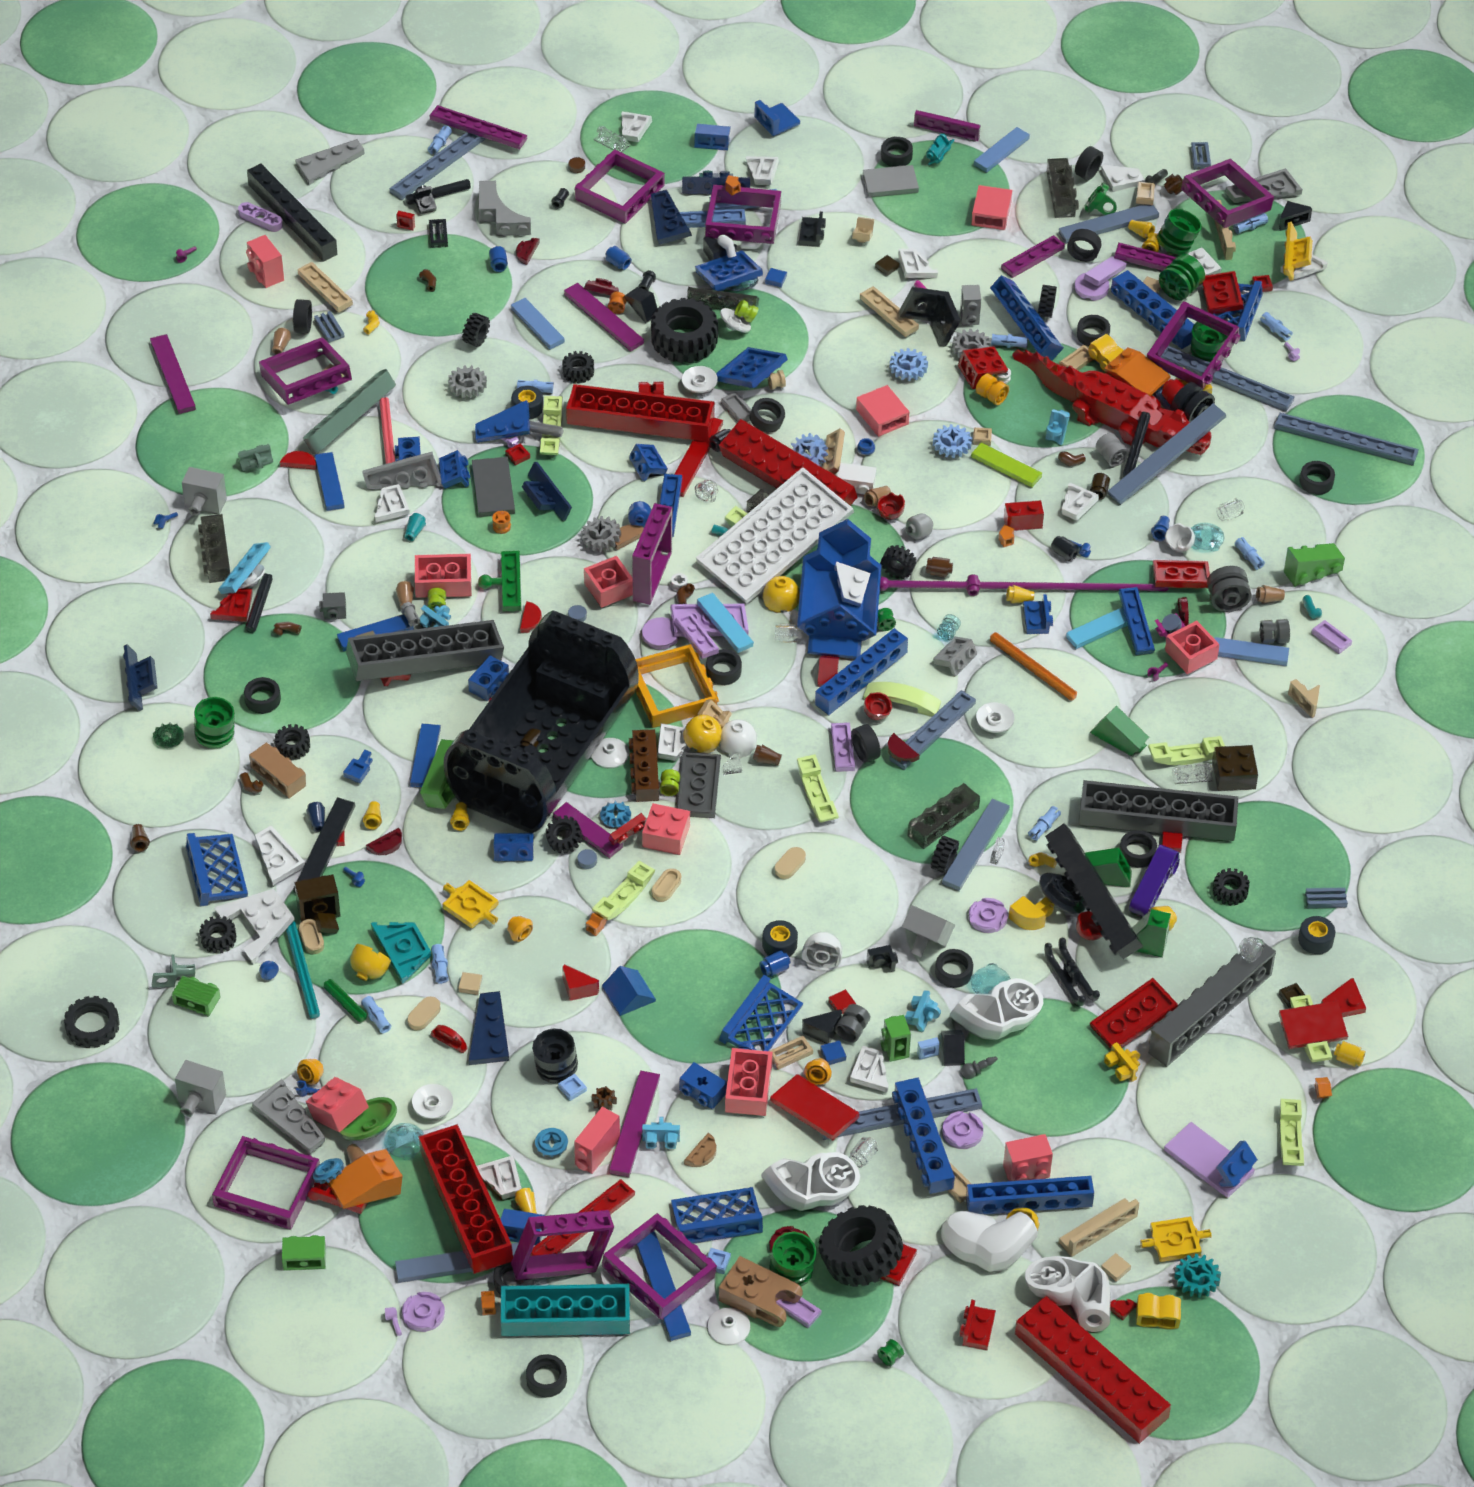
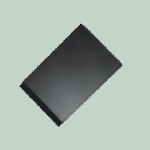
(1294, 213)
(713, 249)
(642, 302)
(821, 1026)
(953, 1047)

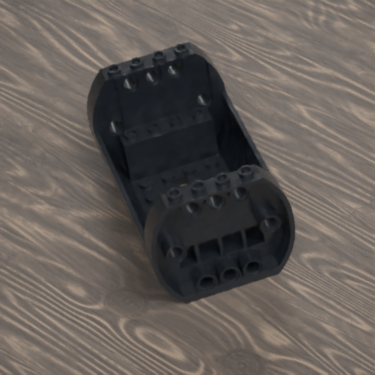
(566, 677)

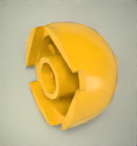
(781, 594)
(703, 733)
(368, 963)

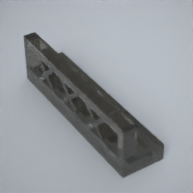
(720, 299)

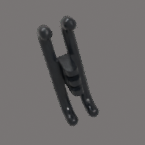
(1070, 974)

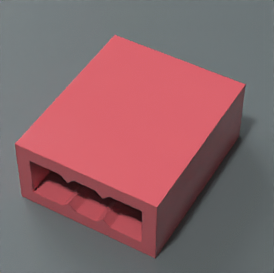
(992, 207)
(882, 410)
(597, 1140)

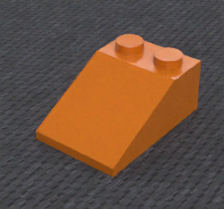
(1137, 371)
(367, 1180)

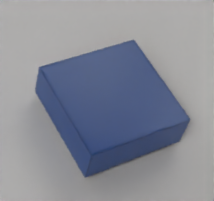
(776, 277)
(833, 1052)

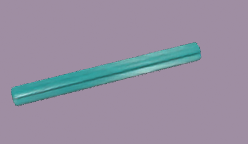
(302, 970)

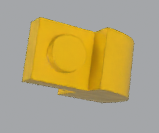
(1030, 915)

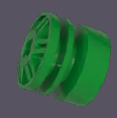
(1179, 231)
(1182, 277)
(1206, 342)
(214, 722)
(793, 1257)

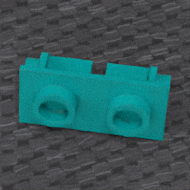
(938, 149)

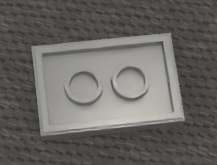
(890, 181)

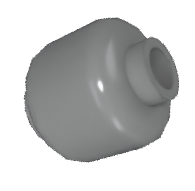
(919, 526)

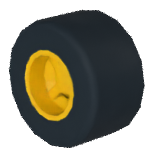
(533, 396)
(1316, 935)
(779, 937)

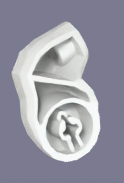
(1003, 1010)
(816, 1182)
(986, 1242)
(1074, 1284)

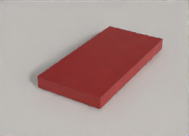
(1134, 1014)
(814, 1107)

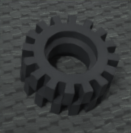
(1047, 301)
(476, 329)
(578, 374)
(901, 569)
(292, 733)
(568, 843)
(944, 854)
(1231, 877)
(218, 925)

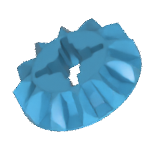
(608, 817)
(558, 1136)
(328, 1170)

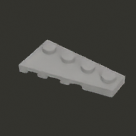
(330, 159)
(1277, 183)
(412, 471)
(284, 1112)

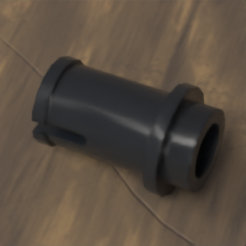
(558, 200)
(648, 278)

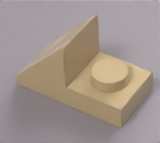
(1304, 698)

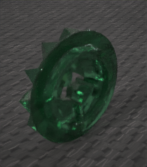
(164, 740)

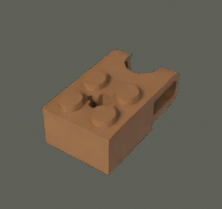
(757, 1290)

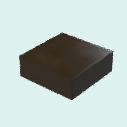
(887, 265)
(326, 923)
(1290, 991)

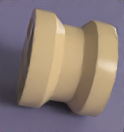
(776, 380)

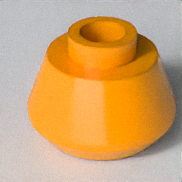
(519, 928)
(310, 1071)
(818, 1071)

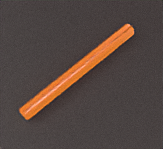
(1033, 666)

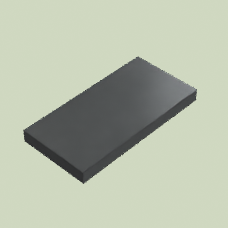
(493, 486)
(699, 784)

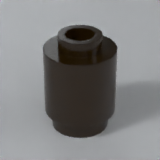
(1100, 485)
(530, 738)

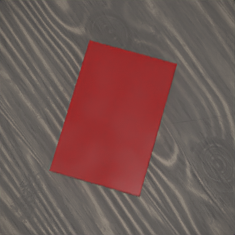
(1222, 293)
(1180, 573)
(1313, 1024)

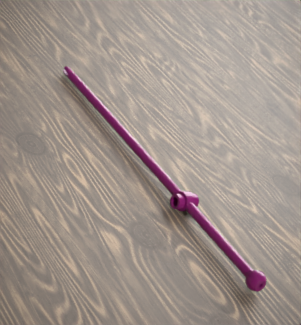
(973, 585)

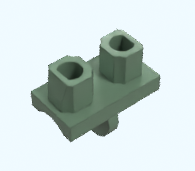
(255, 457)

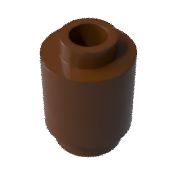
(939, 566)

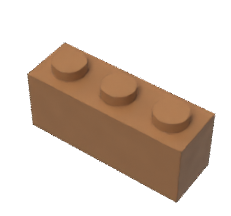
(277, 770)

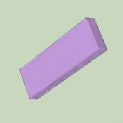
(1104, 271)
(696, 635)
(842, 747)

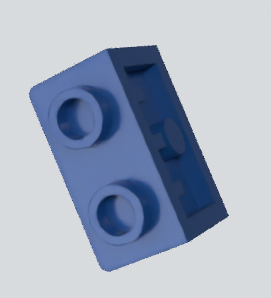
(647, 460)
(454, 469)
(1037, 616)
(513, 846)

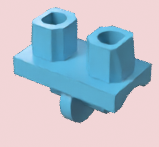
(1057, 426)
(438, 618)
(925, 1011)
(661, 1132)

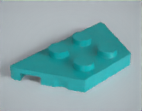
(403, 946)

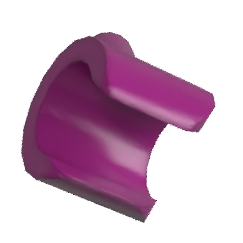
(181, 255)
(1153, 670)

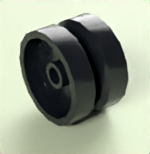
(1192, 400)

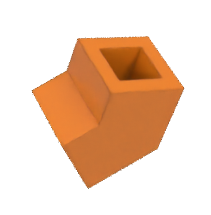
(732, 185)
(1006, 536)
(595, 924)
(1323, 1088)
(488, 1303)

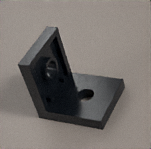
(935, 307)

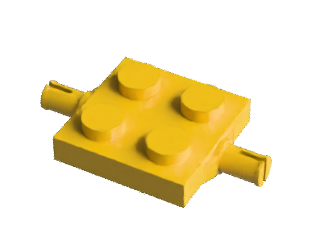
(470, 904)
(1175, 1239)

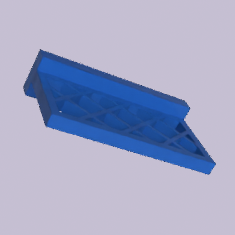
(1247, 314)
(200, 874)
(750, 1005)
(719, 1227)

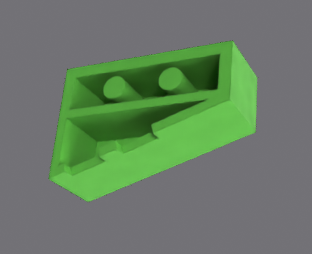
(1312, 563)
(435, 789)

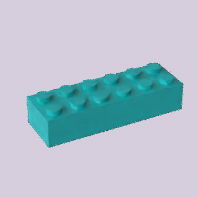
(565, 1310)

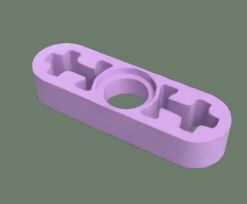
(250, 211)

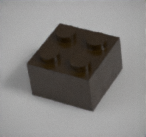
(1235, 768)
(317, 896)

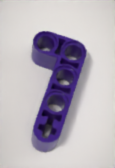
(1160, 868)

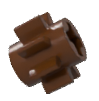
(1173, 184)
(604, 1098)

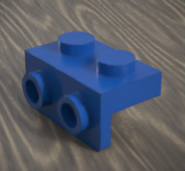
(1236, 1164)

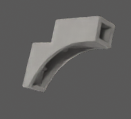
(493, 209)

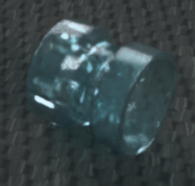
(949, 626)

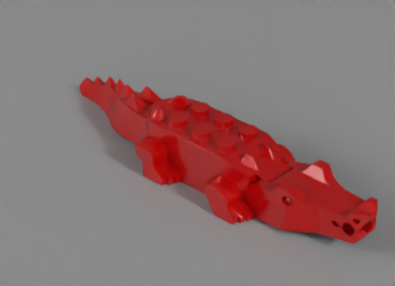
(1109, 401)

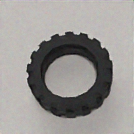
(96, 1038)

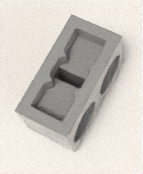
(970, 304)

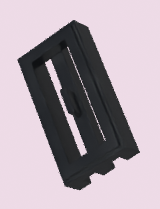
(439, 242)

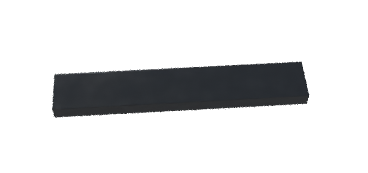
(327, 839)

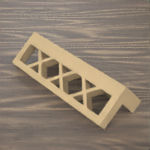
(1099, 1226)

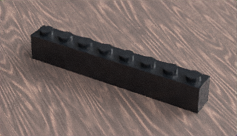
(292, 212)
(1094, 892)

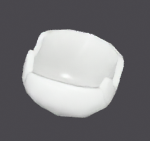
(1180, 537)

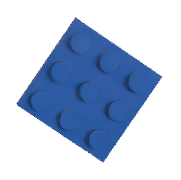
(729, 271)
(751, 367)

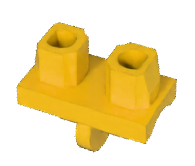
(1126, 1060)

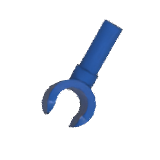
(161, 519)
(1084, 549)
(358, 879)
(304, 1089)

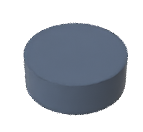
(578, 612)
(1171, 623)
(587, 859)

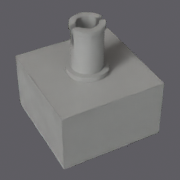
(204, 491)
(927, 928)
(199, 1088)

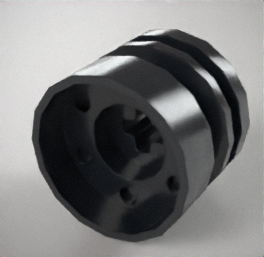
(555, 1055)

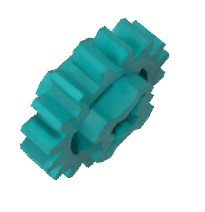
(1197, 1275)

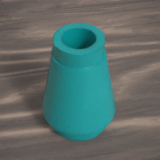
(415, 524)

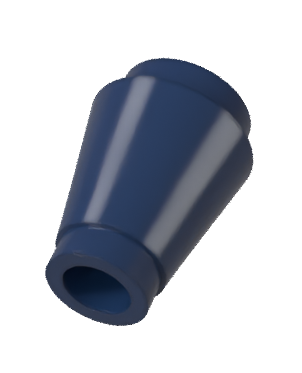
(316, 815)

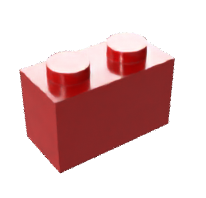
(1024, 515)

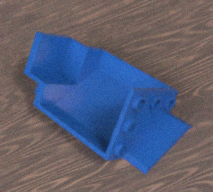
(830, 623)

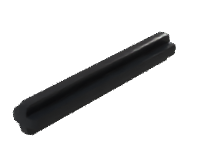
(443, 190)
(1137, 443)
(259, 603)

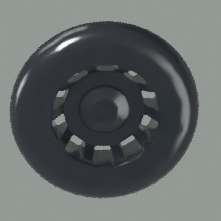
(1061, 893)

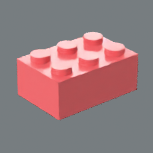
(443, 571)
(748, 1082)

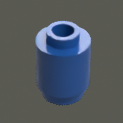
(618, 257)
(498, 258)
(775, 963)

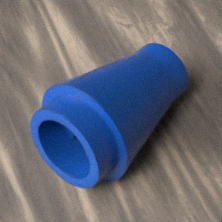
(1160, 528)

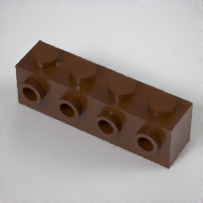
(645, 765)

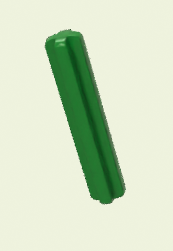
(345, 1000)

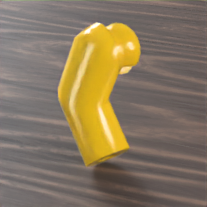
(373, 322)
(1042, 859)

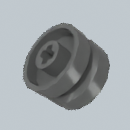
(1229, 588)

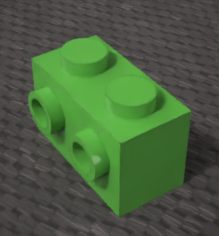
(896, 1038)

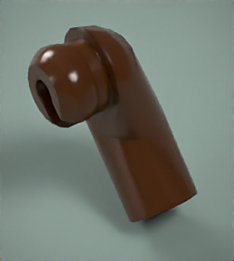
(427, 275)
(684, 593)
(288, 626)

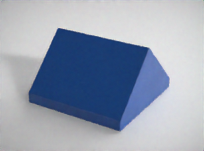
(627, 990)

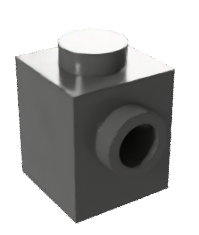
(333, 605)

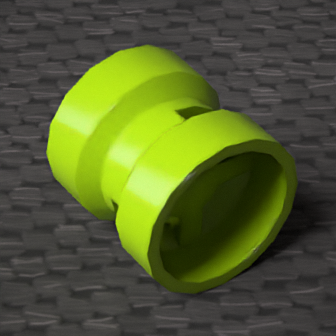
(747, 311)
(436, 598)
(669, 782)

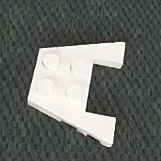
(266, 915)

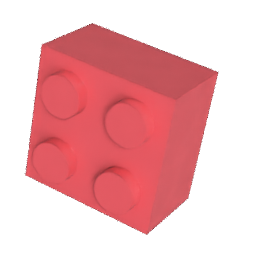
(265, 261)
(608, 581)
(1192, 647)
(666, 829)
(337, 1104)
(1028, 1158)

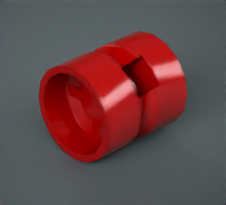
(654, 388)

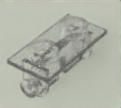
(611, 140)
(1188, 774)

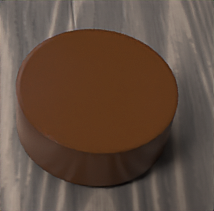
(576, 165)

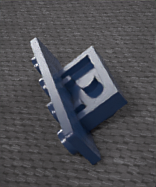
(704, 182)
(545, 493)
(140, 676)

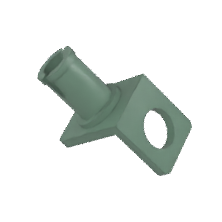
(175, 971)

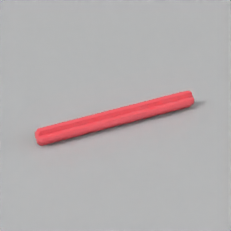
(387, 430)

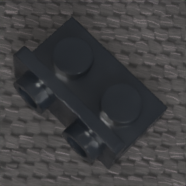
(811, 231)

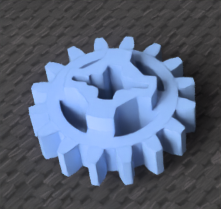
(908, 364)
(952, 441)
(814, 445)

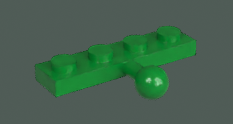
(510, 581)

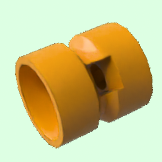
(992, 389)

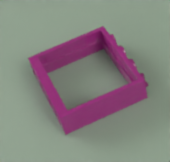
(747, 197)
(1261, 198)
(623, 213)
(1189, 311)
(310, 385)
(647, 559)
(256, 1209)
(562, 1263)
(638, 1287)

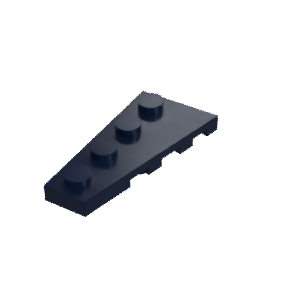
(667, 218)
(489, 1033)

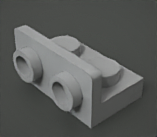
(956, 654)

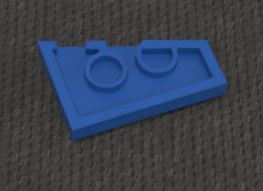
(505, 424)

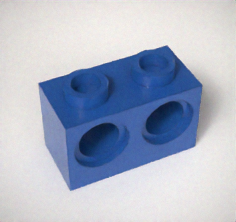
(407, 447)
(488, 678)

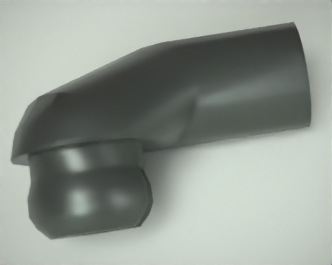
(1156, 177)

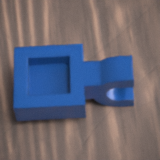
(359, 768)

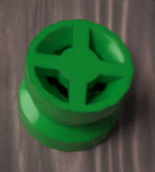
(885, 619)
(890, 1352)

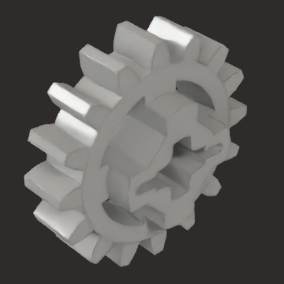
(969, 340)
(467, 381)
(601, 533)

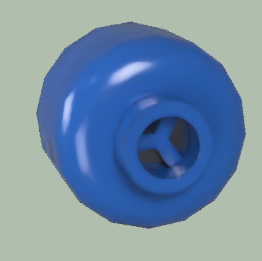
(639, 513)

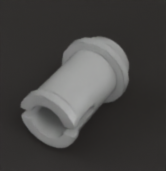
(409, 611)

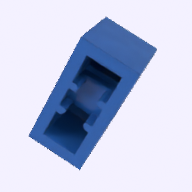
(702, 1085)

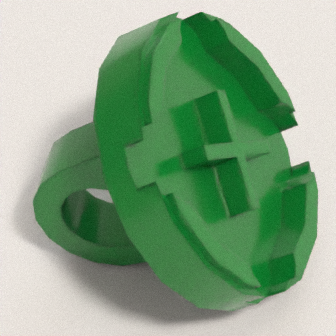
(1098, 199)

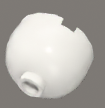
(738, 738)
(822, 951)

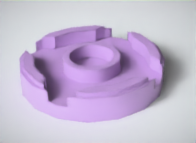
(1088, 290)
(659, 633)
(988, 915)
(962, 1130)
(423, 1311)

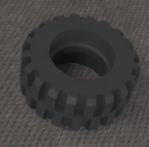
(684, 346)
(868, 1262)

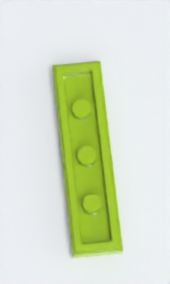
(1006, 465)

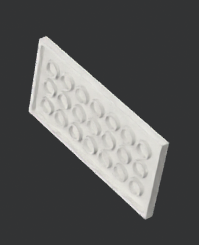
(774, 535)

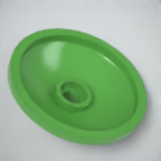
(372, 1120)

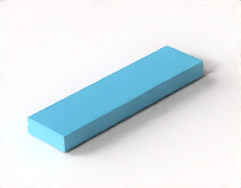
(244, 568)
(725, 622)
(1097, 628)

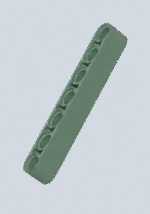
(349, 411)

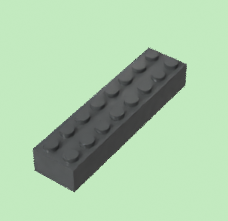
(423, 650)
(1158, 810)
(1208, 1005)

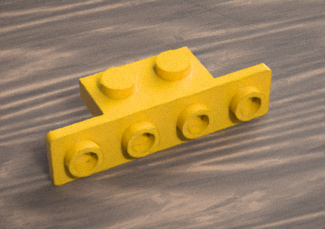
(1297, 253)

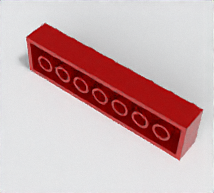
(640, 412)
(775, 461)
(466, 1199)
(1092, 1369)

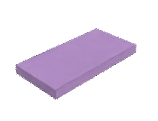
(736, 610)
(1202, 1155)

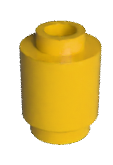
(1349, 1054)

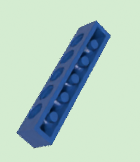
(1149, 306)
(1026, 317)
(861, 671)
(934, 1180)
(1031, 1194)

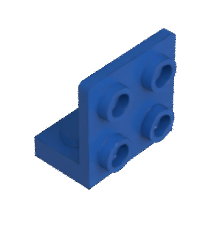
(776, 118)

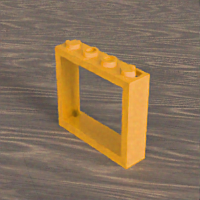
(668, 659)

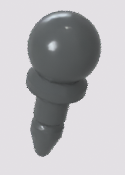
(970, 1070)

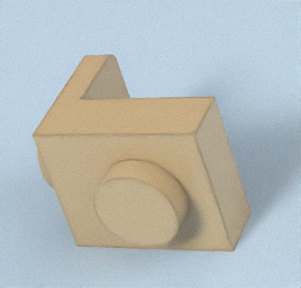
(863, 230)
(711, 709)

